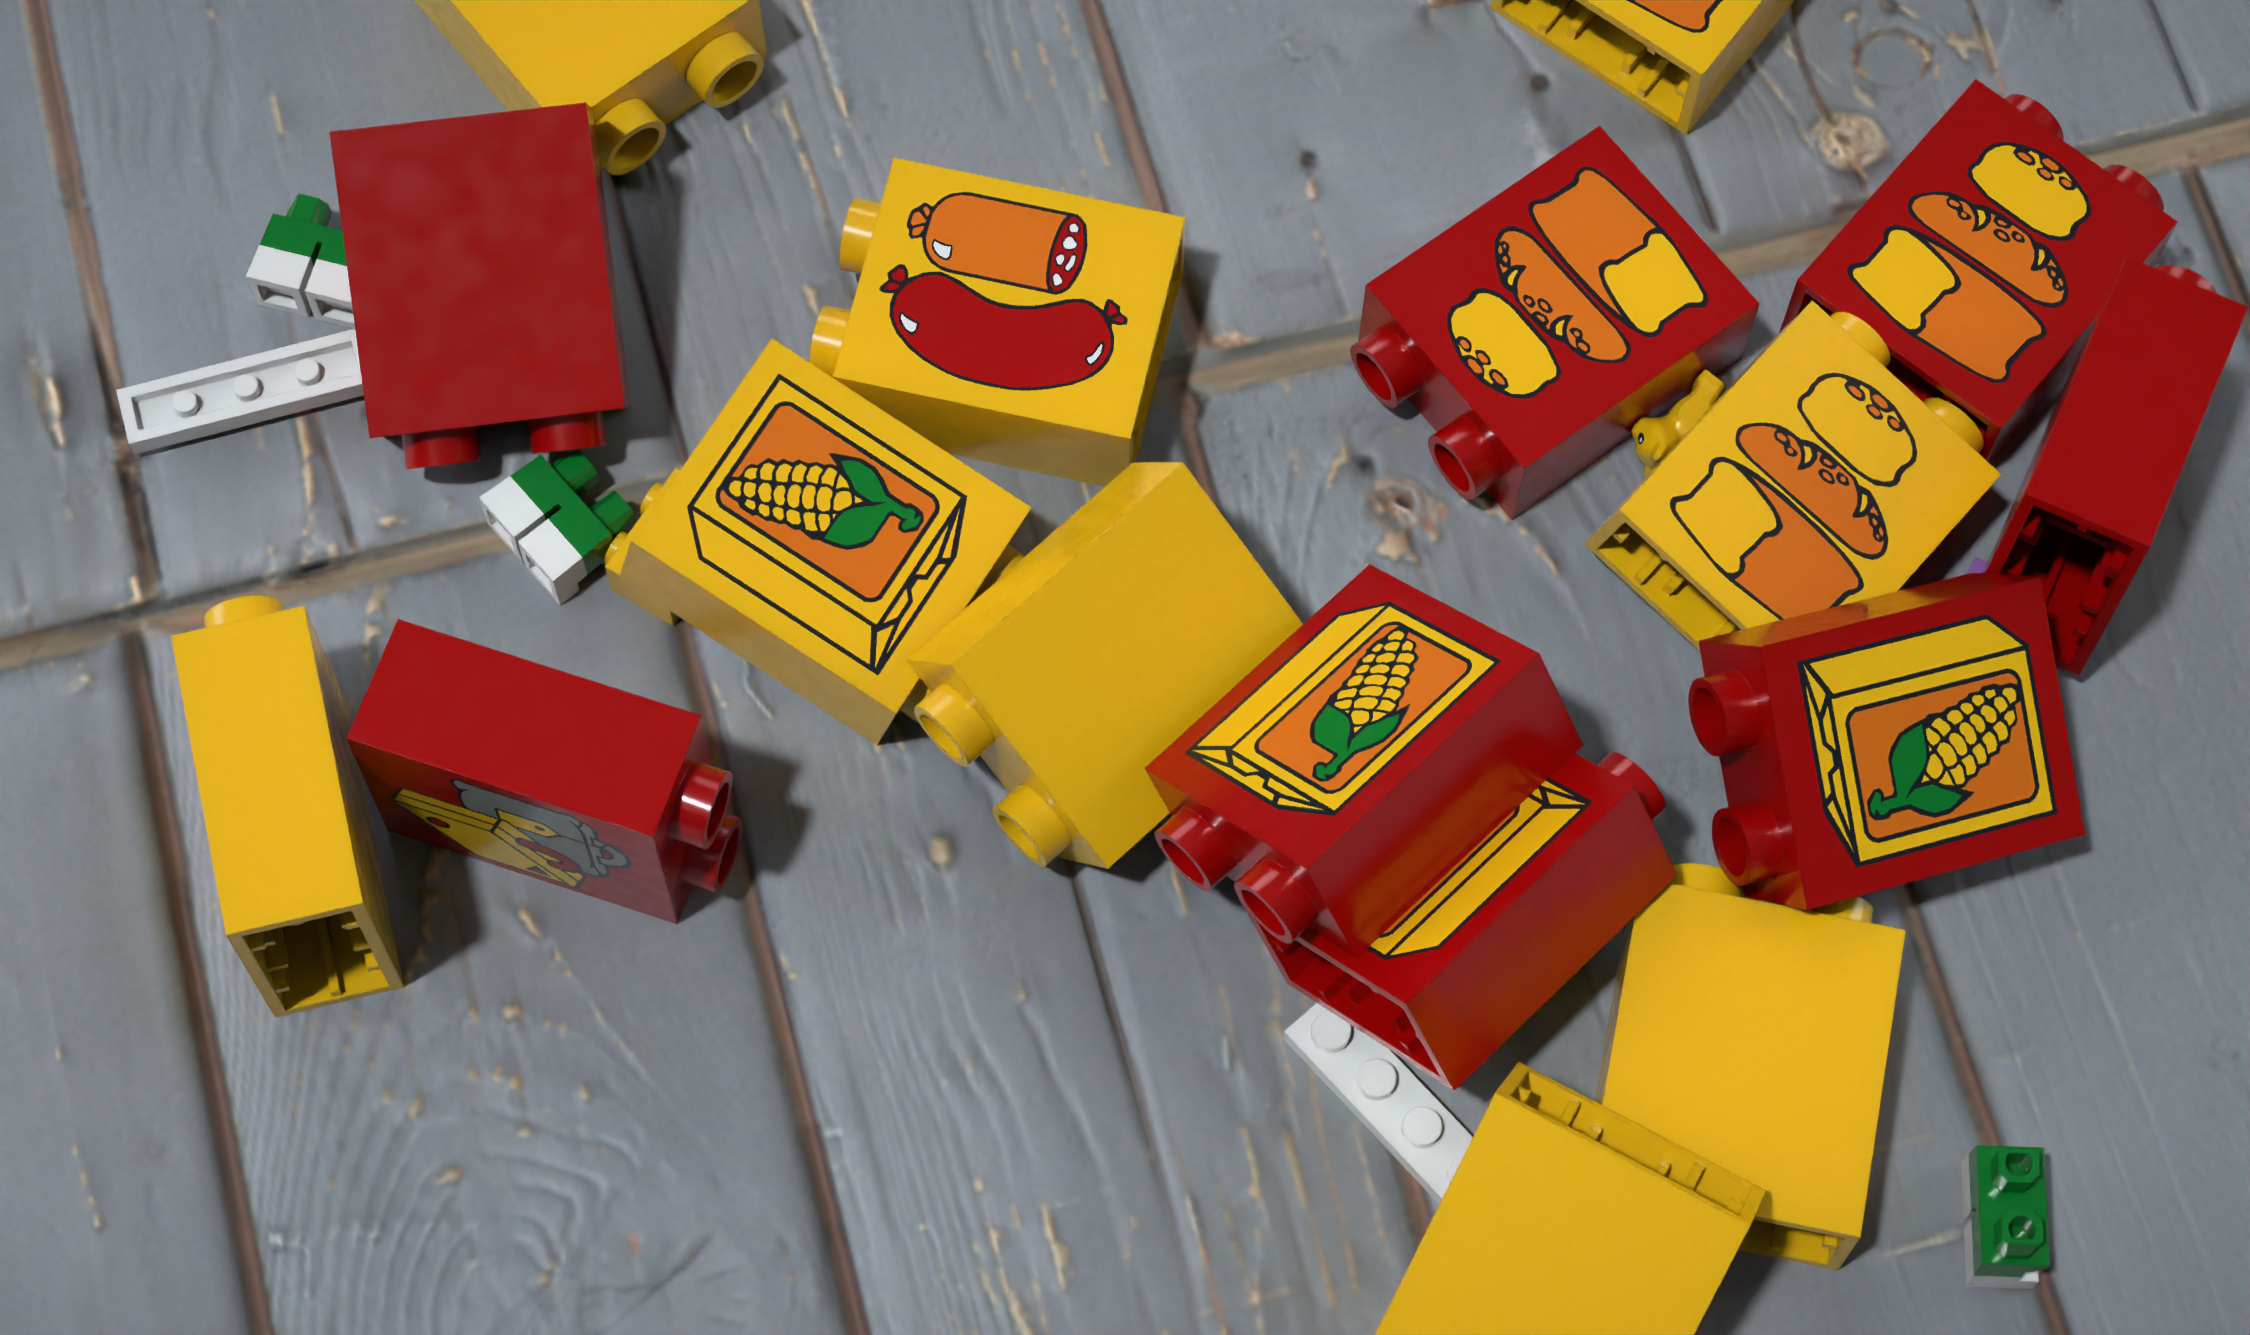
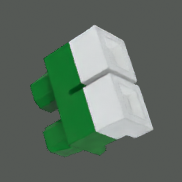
(303, 265)
(550, 526)
(2005, 1216)

